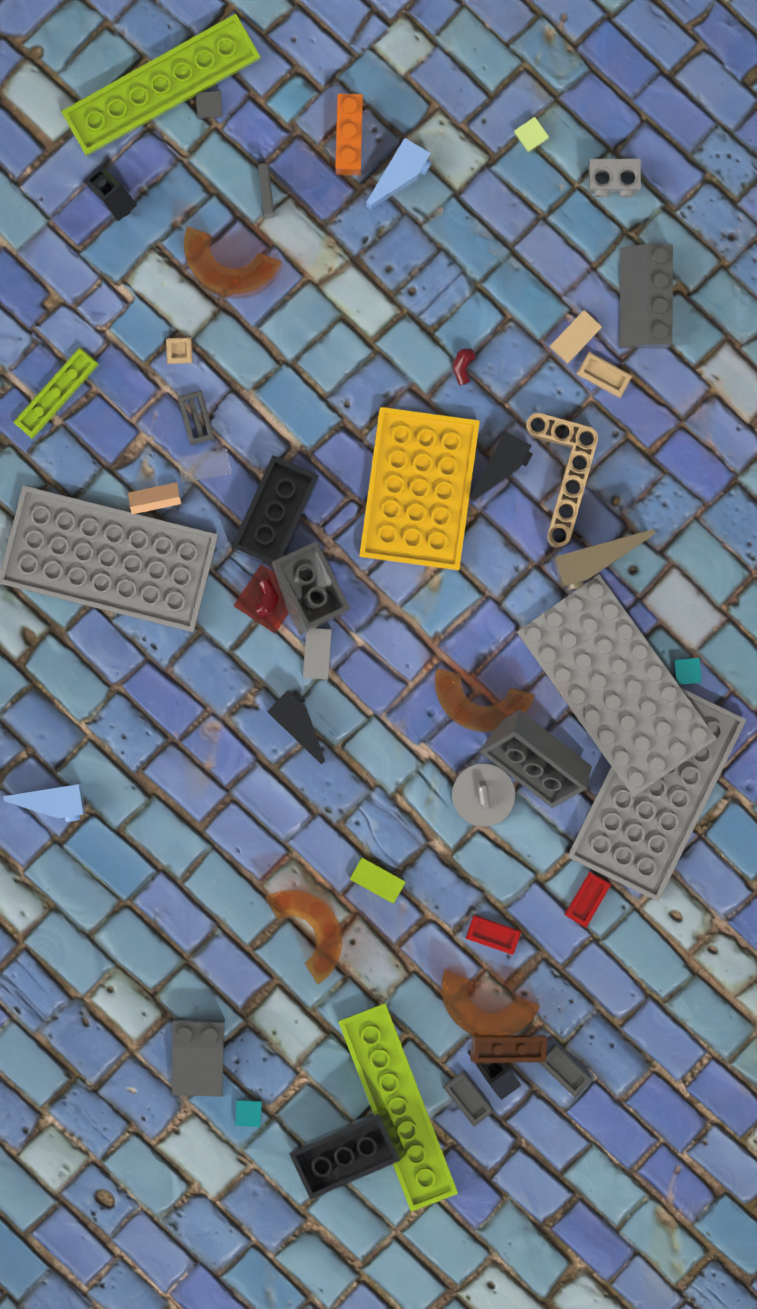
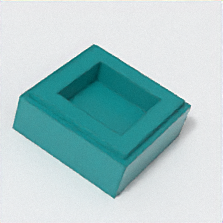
(687, 671)
(248, 1113)

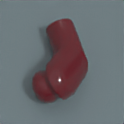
(460, 364)
(269, 599)

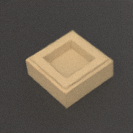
(179, 350)

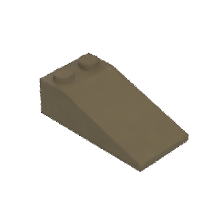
(585, 563)

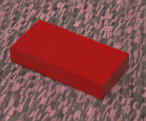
(587, 899)
(493, 934)

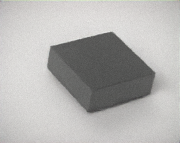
(209, 105)

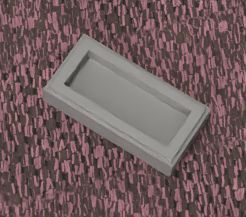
(317, 654)

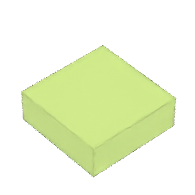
(531, 134)

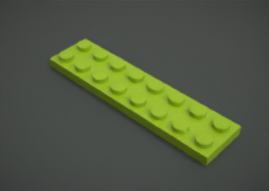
(161, 85)
(392, 1086)

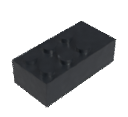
(275, 511)
(347, 1153)

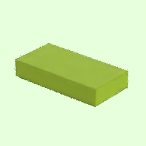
(377, 880)

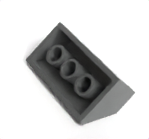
(646, 296)
(537, 759)

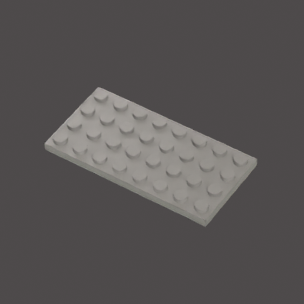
(108, 559)
(616, 685)
(645, 835)

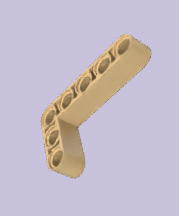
(570, 473)

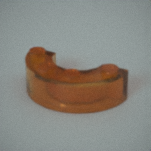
(227, 281)
(471, 715)
(322, 920)
(479, 1021)

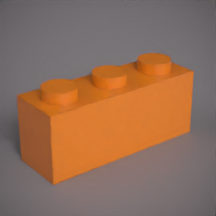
(349, 134)

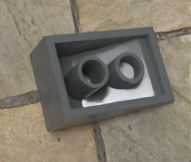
(309, 588)
(198, 1057)

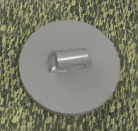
(483, 795)

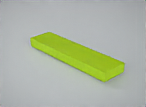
(56, 393)

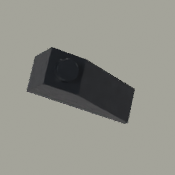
(504, 462)
(296, 721)

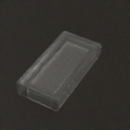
(204, 465)

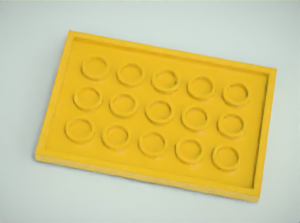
(419, 488)

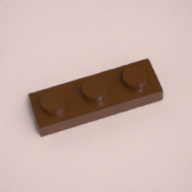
(508, 1048)

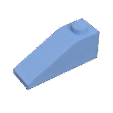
(404, 169)
(55, 802)

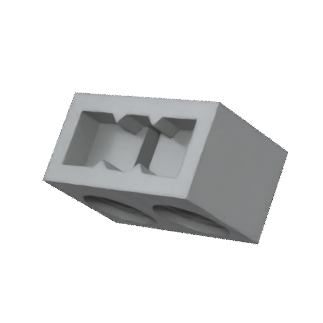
(613, 170)

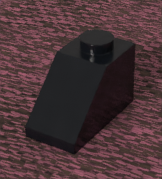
(110, 193)
(499, 1077)

